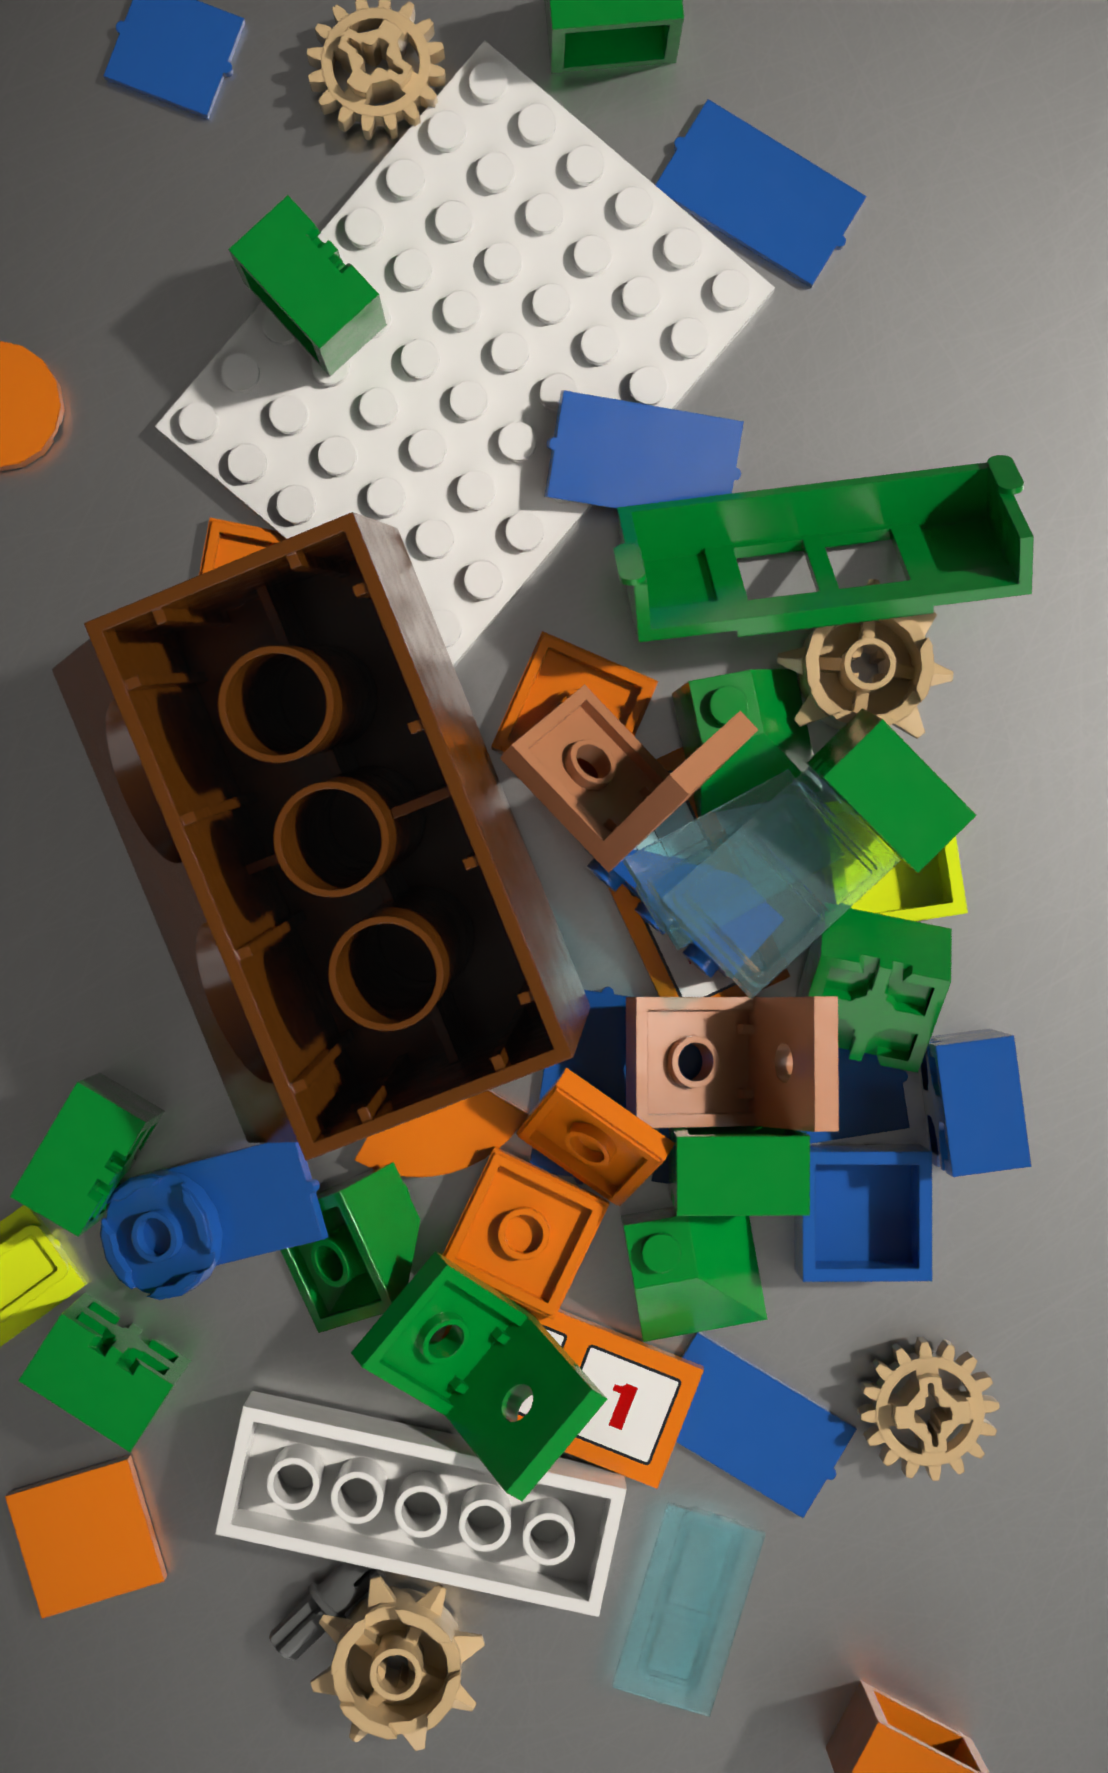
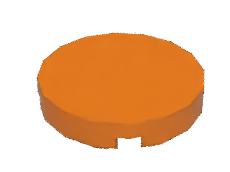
(28, 407)

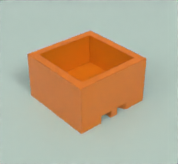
(892, 1737)

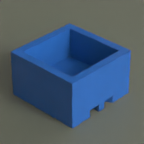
(974, 1103)
(866, 1215)

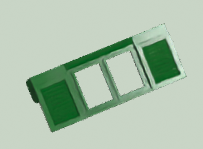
(949, 526)

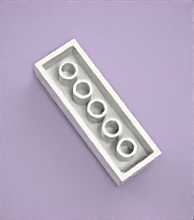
(417, 1505)

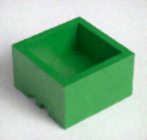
(612, 33)
(308, 286)
(891, 789)
(887, 984)
(86, 1153)
(739, 1171)
(104, 1371)

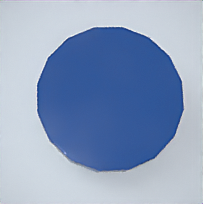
(161, 1234)

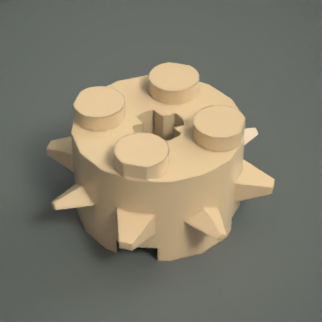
(903, 664)
(417, 1694)

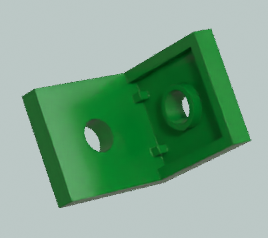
(482, 1371)

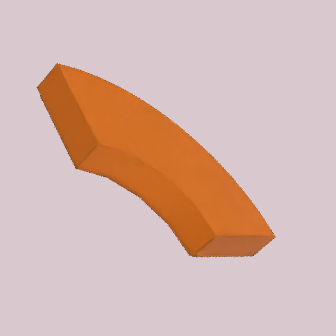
(445, 1138)

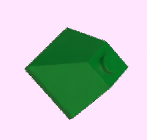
(770, 702)
(367, 1250)
(692, 1272)

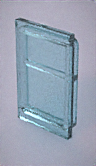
(779, 882)

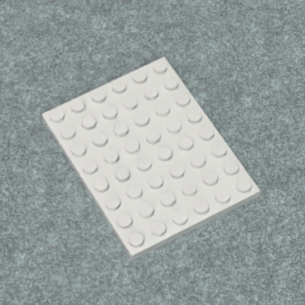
(505, 272)

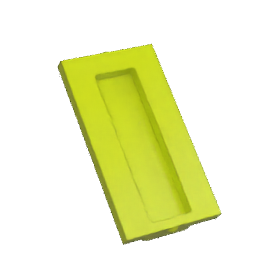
(32, 1272)

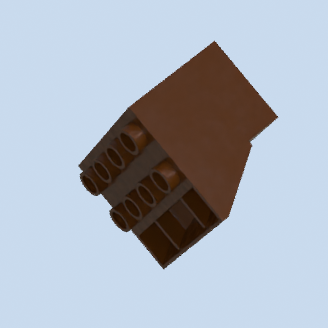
(324, 838)

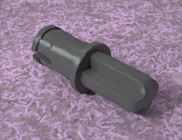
(331, 1598)

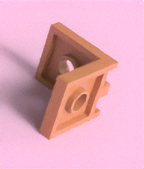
(632, 788)
(761, 1063)

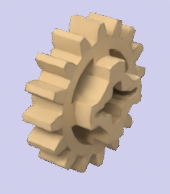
(388, 43)
(956, 1408)

